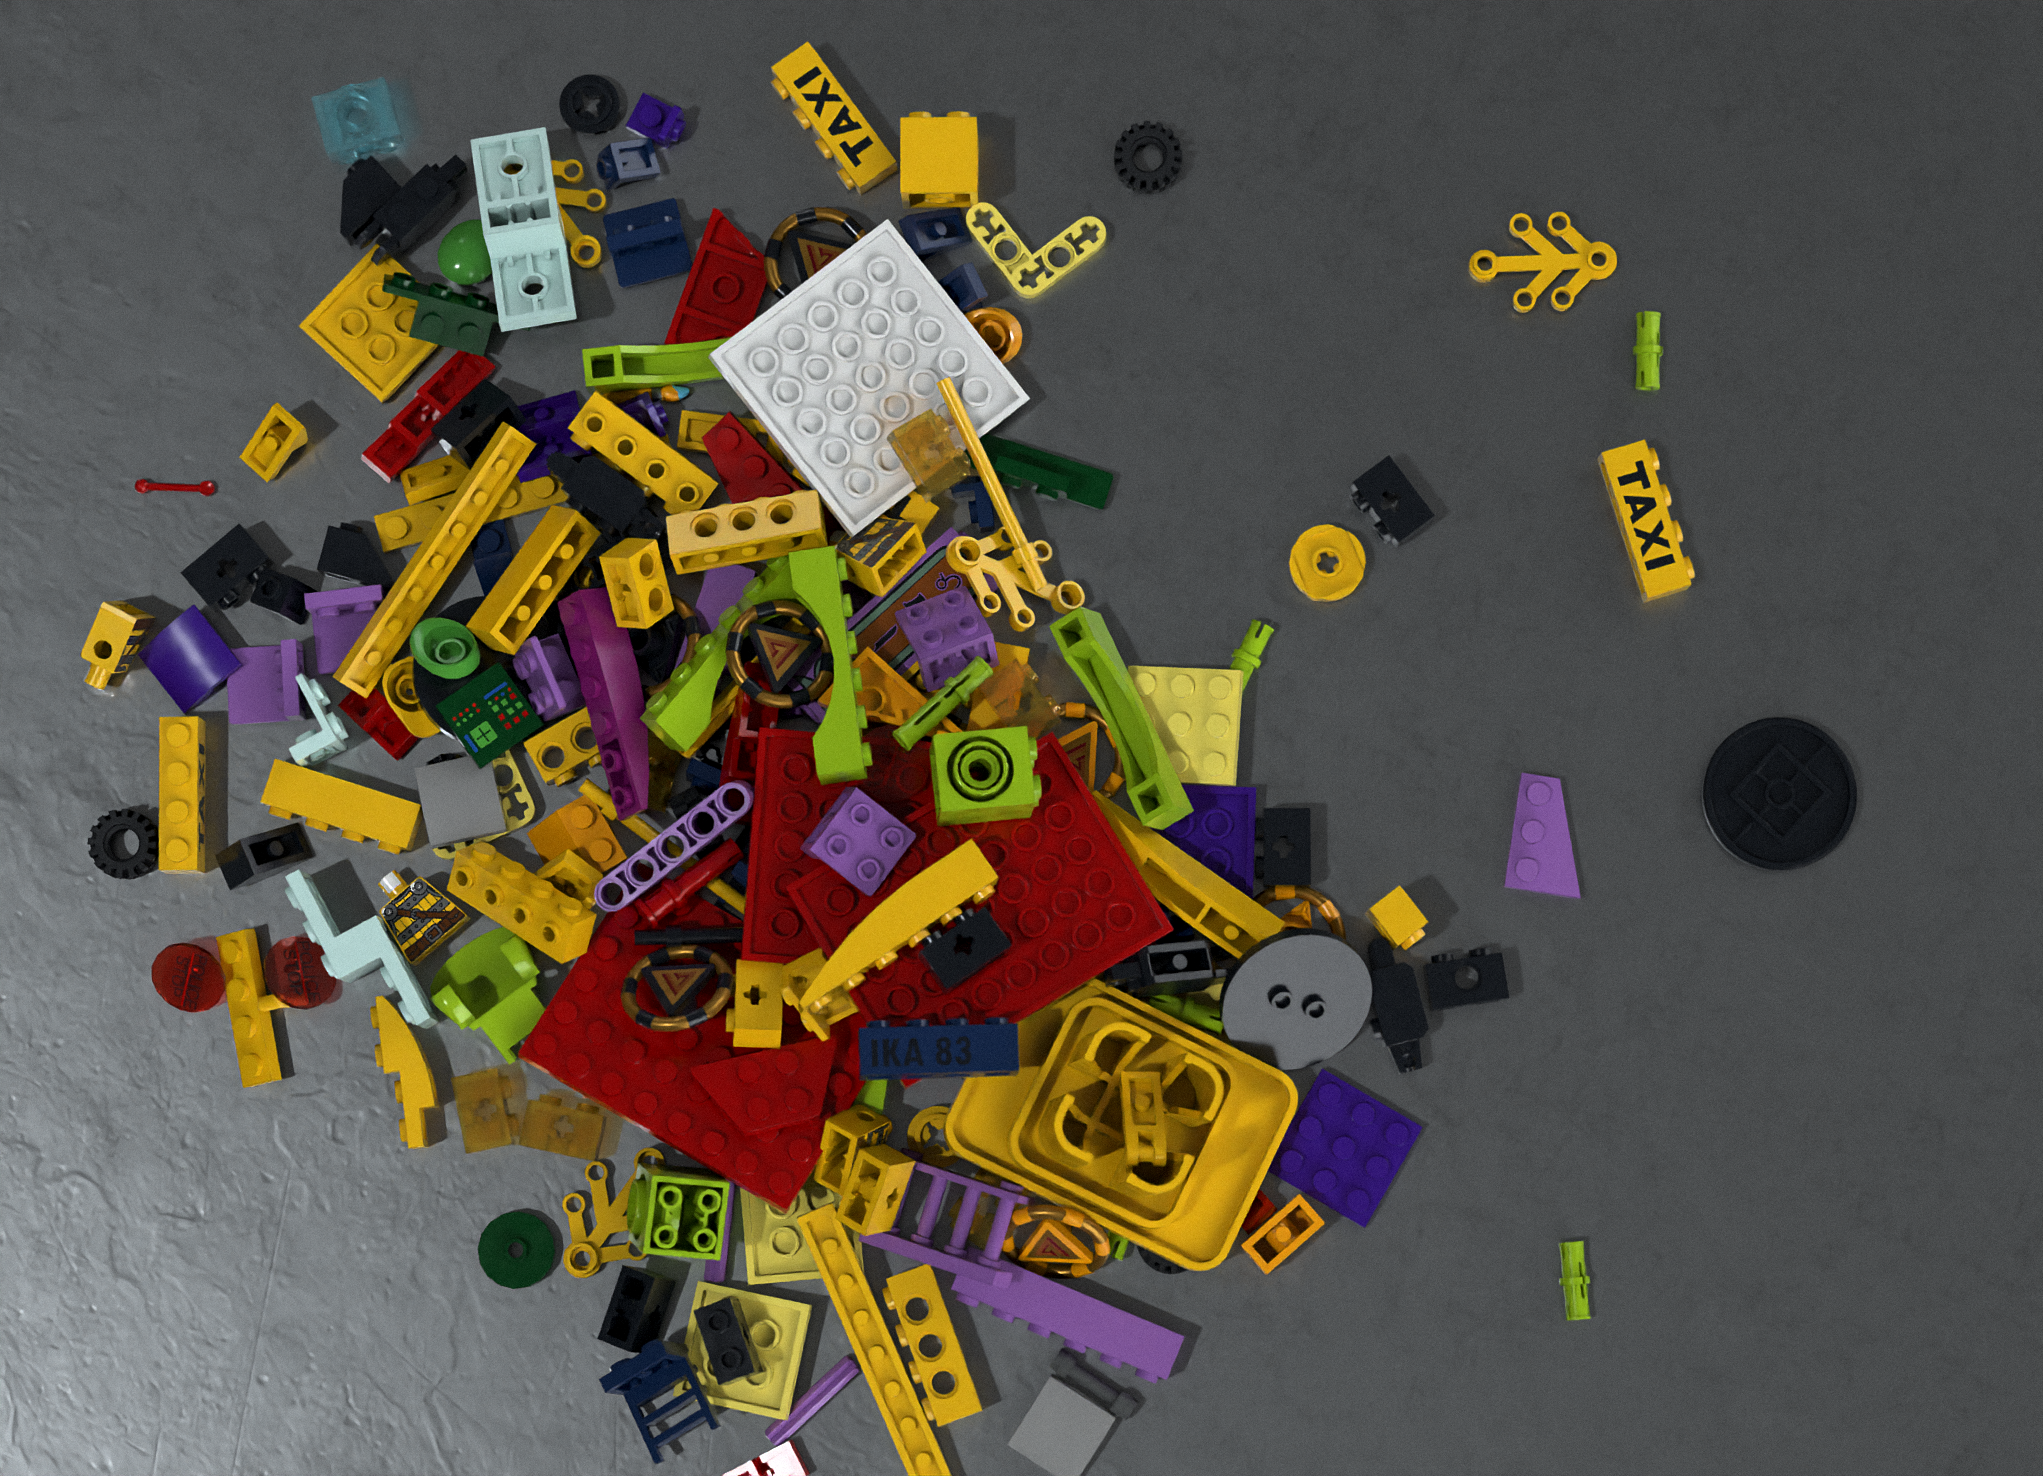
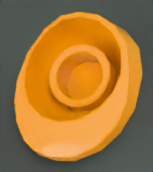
(998, 330)

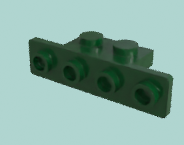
(446, 316)
(1045, 473)

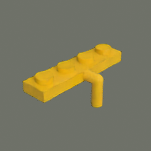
(249, 1008)

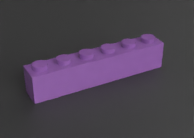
(1077, 1317)

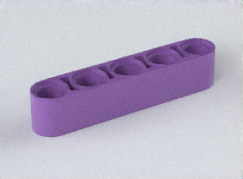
(658, 854)

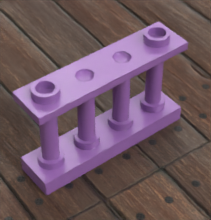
(953, 1256)

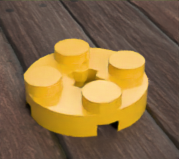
(1317, 583)

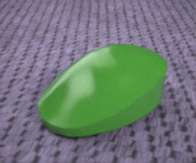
(464, 254)
(445, 648)

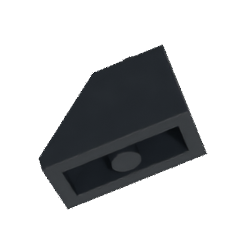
(363, 194)
(353, 557)
(263, 855)

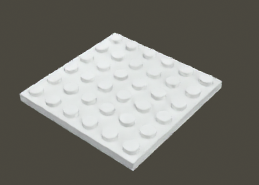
(854, 362)

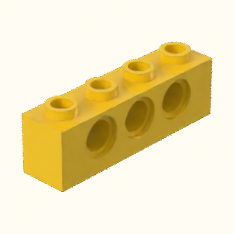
(732, 546)
(923, 1284)

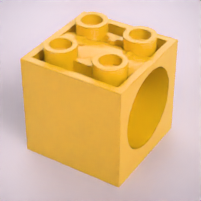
(938, 161)

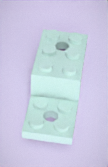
(523, 229)
(360, 950)

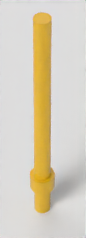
(1024, 551)
(648, 833)

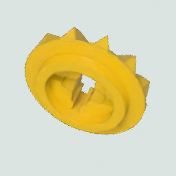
(919, 1134)

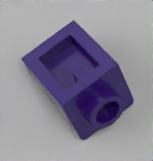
(657, 121)
(646, 412)

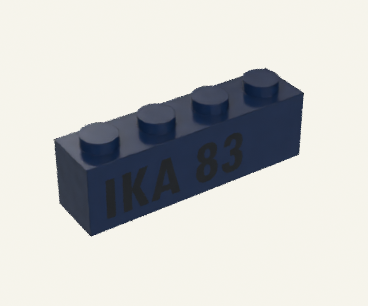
(938, 1051)

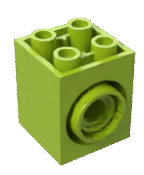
(1002, 757)
(677, 1211)

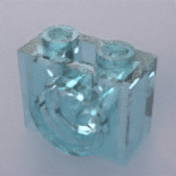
(377, 132)

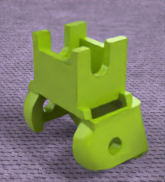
(492, 988)

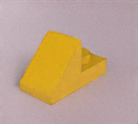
(274, 442)

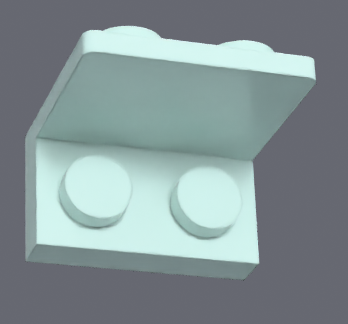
(315, 747)

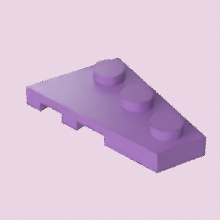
(1540, 840)

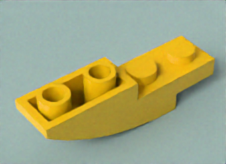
(404, 1055)

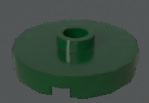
(537, 1253)

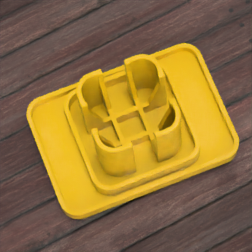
(1063, 1126)

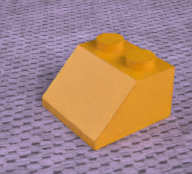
(581, 830)

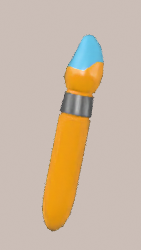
(668, 393)

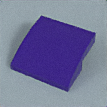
(548, 428)
(189, 659)

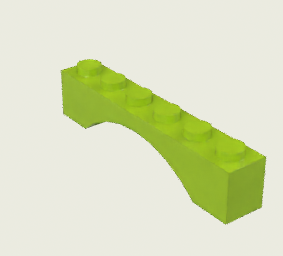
(649, 366)
(685, 705)
(838, 741)
(1147, 768)

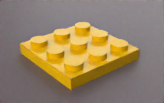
(369, 328)

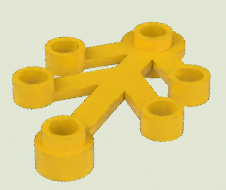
(576, 198)
(1549, 262)
(1008, 578)
(608, 1219)

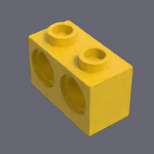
(636, 583)
(565, 737)
(1397, 919)

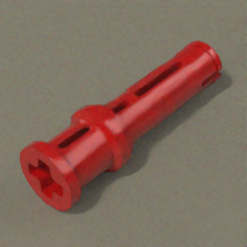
(673, 893)

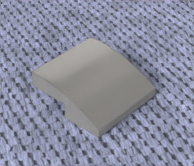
(459, 801)
(1062, 1429)

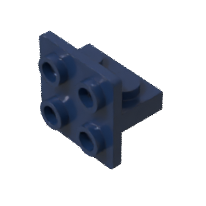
(647, 243)

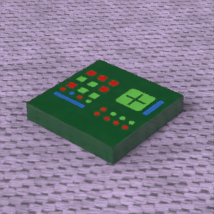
(489, 715)

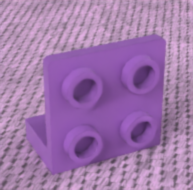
(339, 621)
(947, 635)
(549, 677)
(266, 684)
(859, 840)

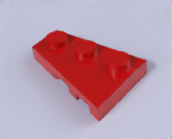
(745, 464)

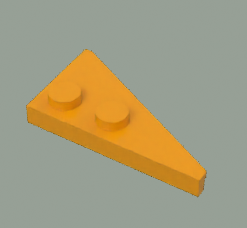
(887, 695)

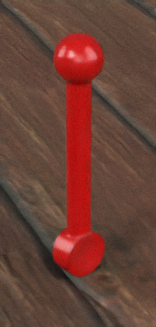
(206, 488)

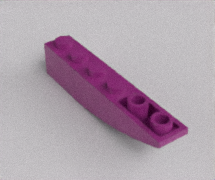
(611, 694)

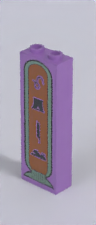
(876, 620)

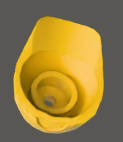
(395, 683)

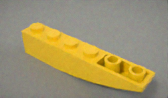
(1190, 887)
(904, 920)

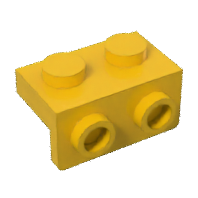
(572, 877)
(796, 980)

